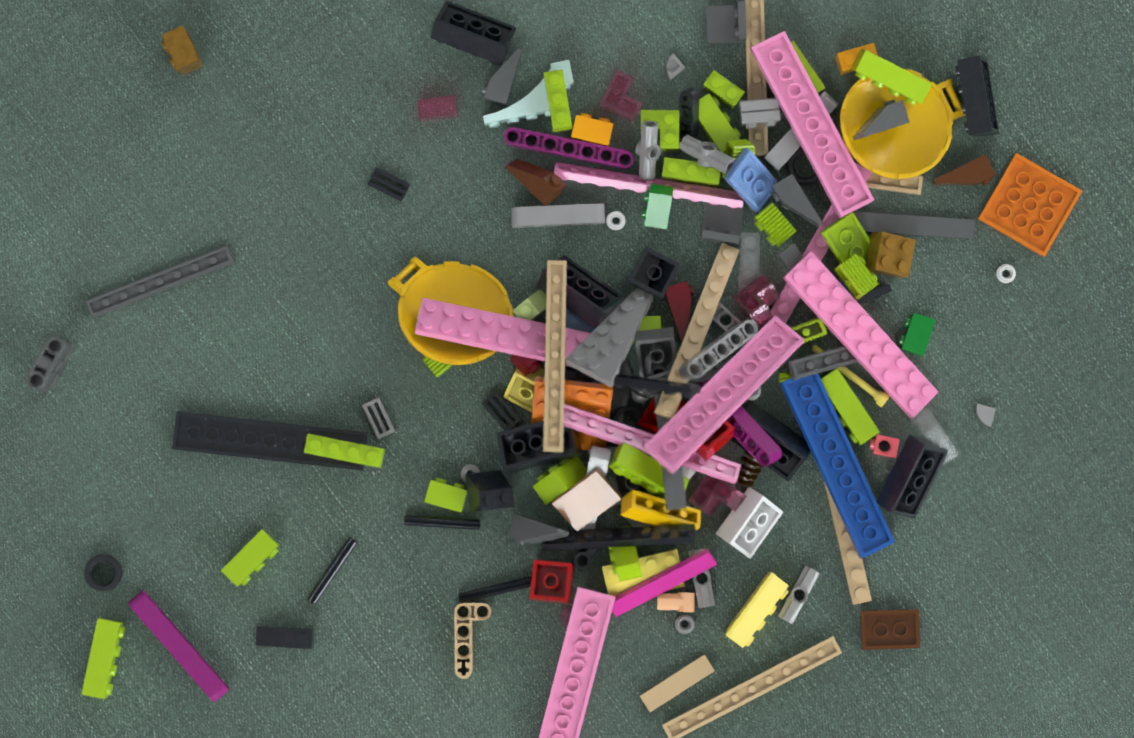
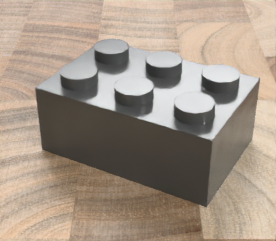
(655, 351)

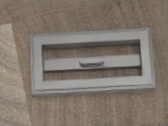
(385, 432)

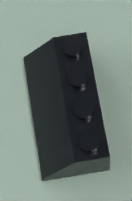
(473, 32)
(977, 96)
(585, 293)
(793, 446)
(523, 447)
(911, 477)

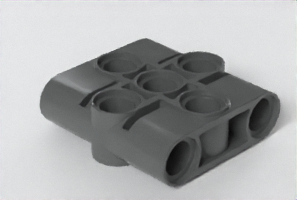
(50, 364)

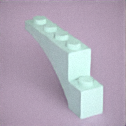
(532, 104)

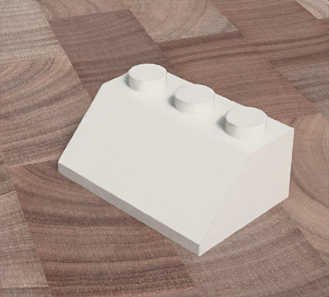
(750, 523)

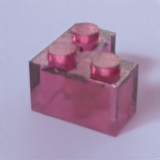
(616, 99)
(756, 299)
(713, 492)

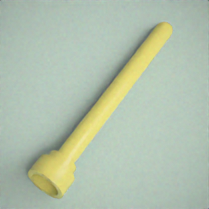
(879, 396)

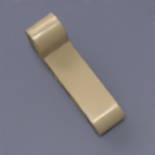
(466, 640)

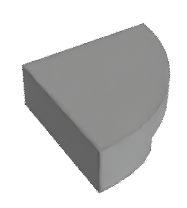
(674, 66)
(985, 414)

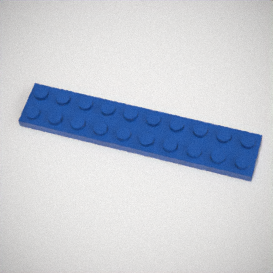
(838, 464)

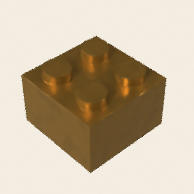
(183, 52)
(890, 254)

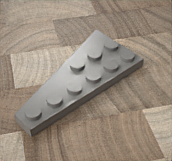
(611, 341)

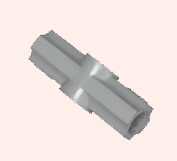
(648, 150)
(706, 154)
(805, 583)
(703, 591)

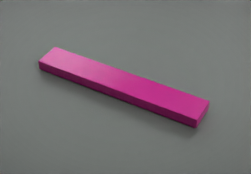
(663, 581)

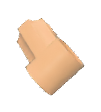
(681, 602)

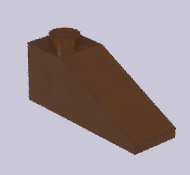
(971, 173)
(539, 181)

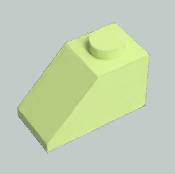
(532, 306)

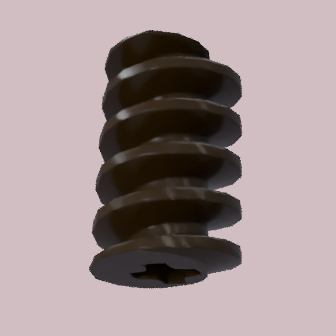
(749, 470)

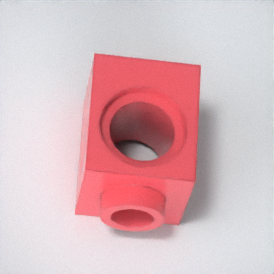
(893, 444)

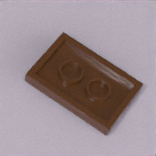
(890, 629)

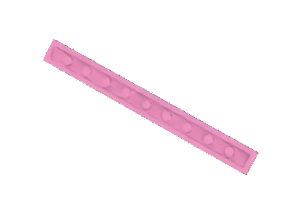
(633, 182)
(789, 298)
(619, 433)

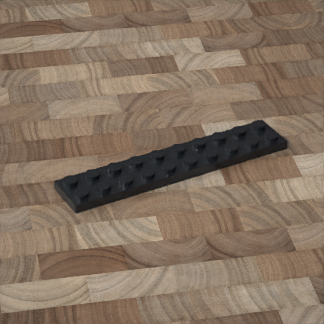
(257, 439)

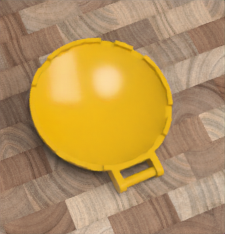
(906, 148)
(450, 284)

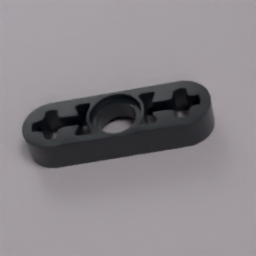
(693, 107)

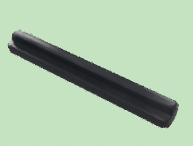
(442, 522)
(332, 570)
(495, 589)

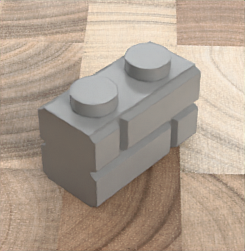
(759, 112)

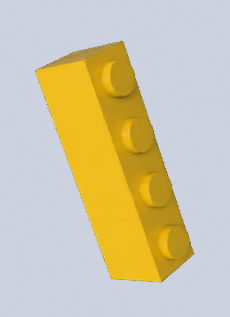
(653, 511)

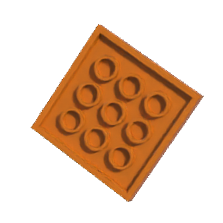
(1030, 205)
(581, 395)

